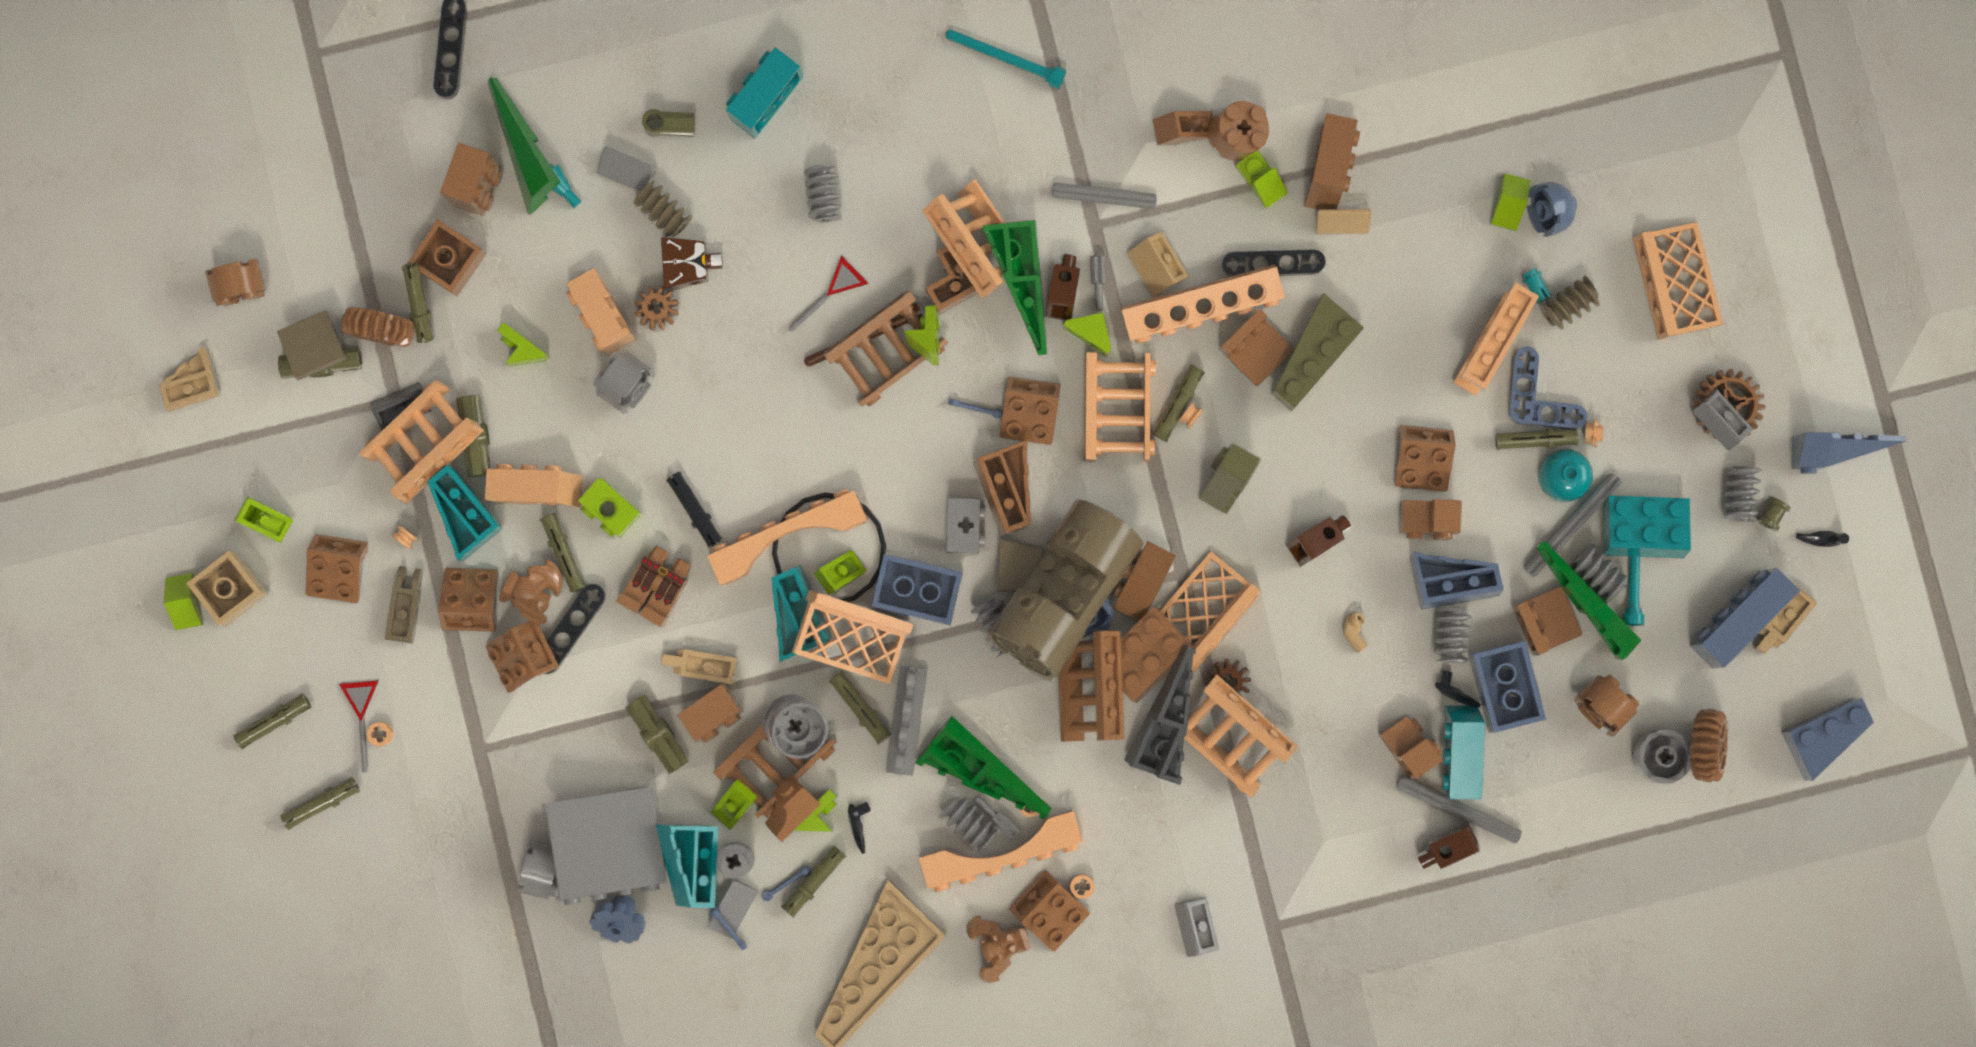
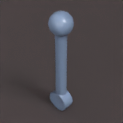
(997, 413)
(767, 895)
(715, 913)

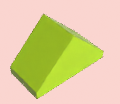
(1511, 202)
(1091, 330)
(181, 602)

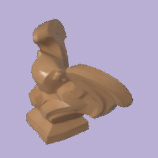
(527, 591)
(997, 945)

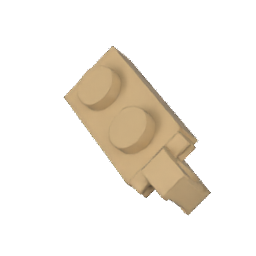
(1785, 622)
(702, 665)

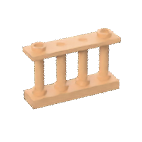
(958, 236)
(1496, 339)
(1096, 420)
(444, 449)
(1258, 729)

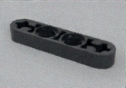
(446, 47)
(1273, 258)
(573, 631)

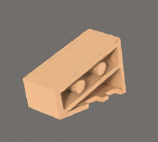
(599, 312)
(533, 486)

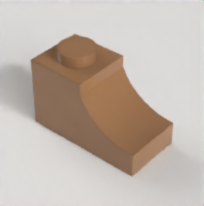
(1182, 127)
(791, 807)

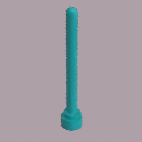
(1052, 75)
(1633, 613)

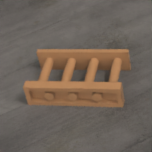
(860, 338)
(1107, 695)
(749, 750)

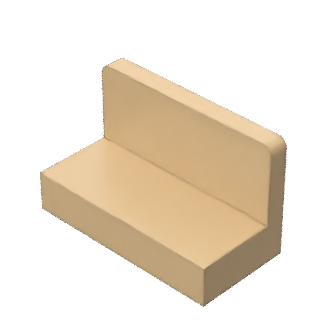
(1157, 264)

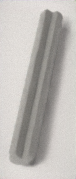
(1104, 195)

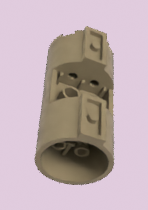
(1066, 589)

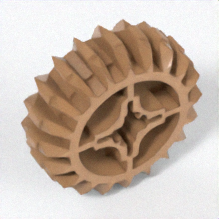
(377, 326)
(1722, 381)
(1709, 745)

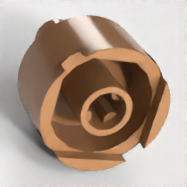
(1239, 130)
(235, 281)
(1606, 704)

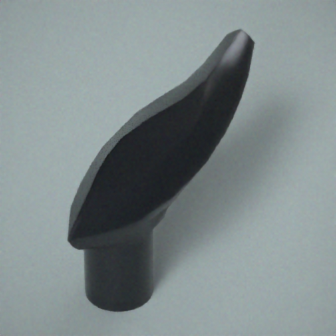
(1824, 538)
(1452, 692)
(856, 825)

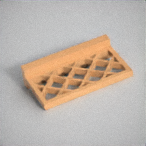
(1658, 290)
(851, 613)
(1225, 620)

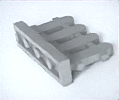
(906, 720)

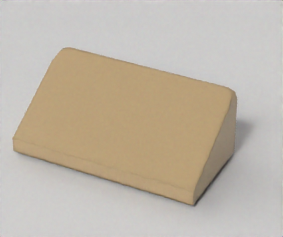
(1343, 221)

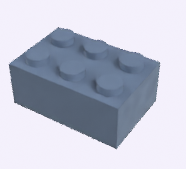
(917, 590)
(1507, 687)

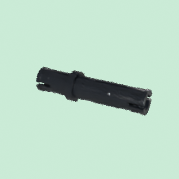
(693, 508)

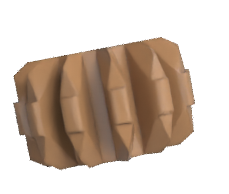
(663, 300)

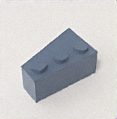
(1453, 581)
(1826, 736)

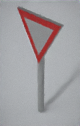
(844, 279)
(359, 696)

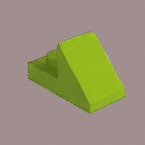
(1262, 179)
(927, 339)
(525, 352)
(263, 519)
(840, 572)
(734, 804)
(814, 821)

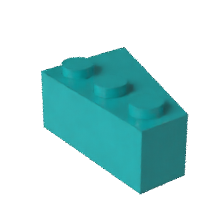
(690, 862)

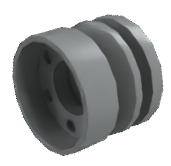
(808, 733)

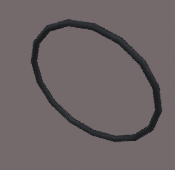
(871, 516)

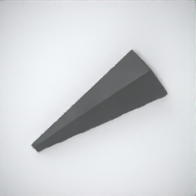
(1161, 736)

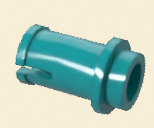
(1536, 284)

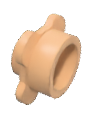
(1593, 433)

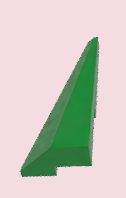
(530, 166)
(1018, 257)
(1609, 625)
(963, 756)

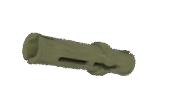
(419, 313)
(1183, 394)
(1536, 439)
(558, 542)
(282, 715)
(879, 733)
(329, 798)
(814, 880)

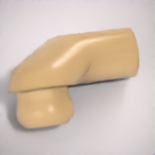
(1352, 631)

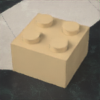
(227, 588)

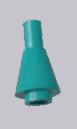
(564, 188)

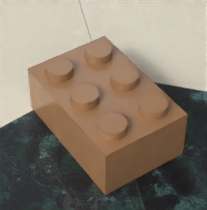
(471, 179)
(1149, 653)

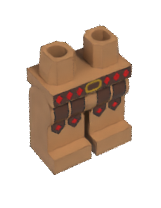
(655, 578)

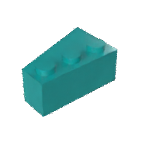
(463, 513)
(790, 604)
(1463, 752)

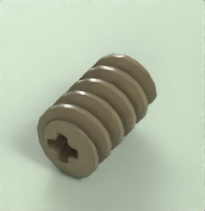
(662, 210)
(1570, 303)

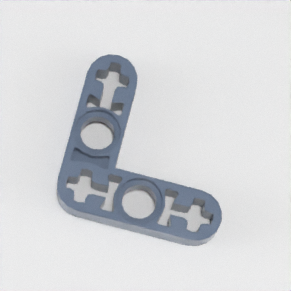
(1533, 406)

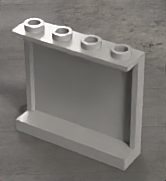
(605, 845)

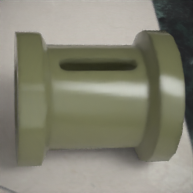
(1773, 513)

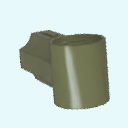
(672, 123)

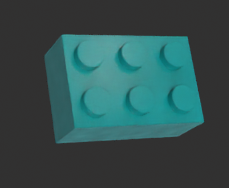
(764, 92)
(1646, 527)

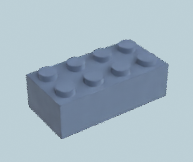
(1744, 617)

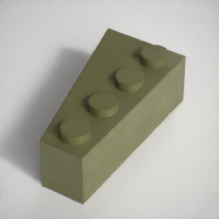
(1320, 345)
(1230, 476)

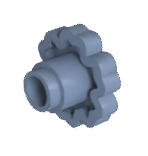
(618, 920)

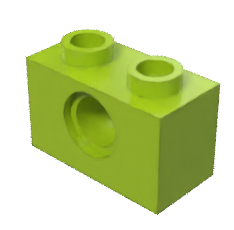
(601, 493)

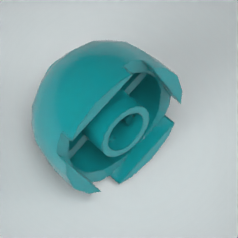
(1565, 475)

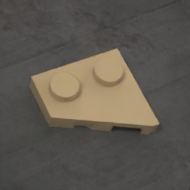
(190, 383)

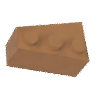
(1332, 162)
(1006, 486)

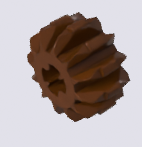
(1233, 673)

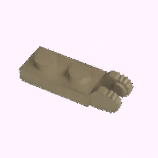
(404, 607)

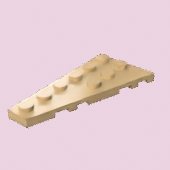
(886, 954)

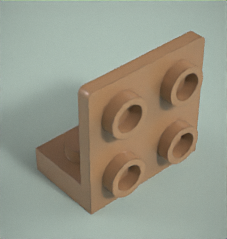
(1256, 348)
(1030, 410)
(1425, 458)
(334, 568)
(468, 599)
(1547, 621)
(521, 655)
(1049, 911)

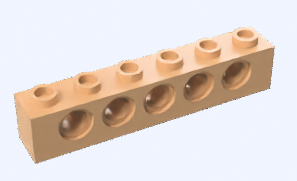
(1270, 294)

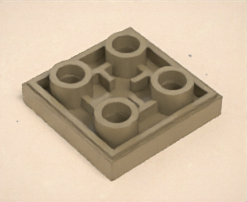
(311, 345)

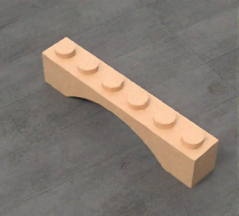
(737, 559)
(946, 867)

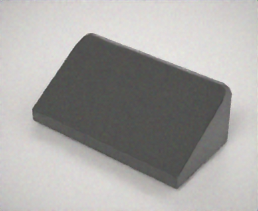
(390, 406)

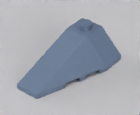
(1821, 450)

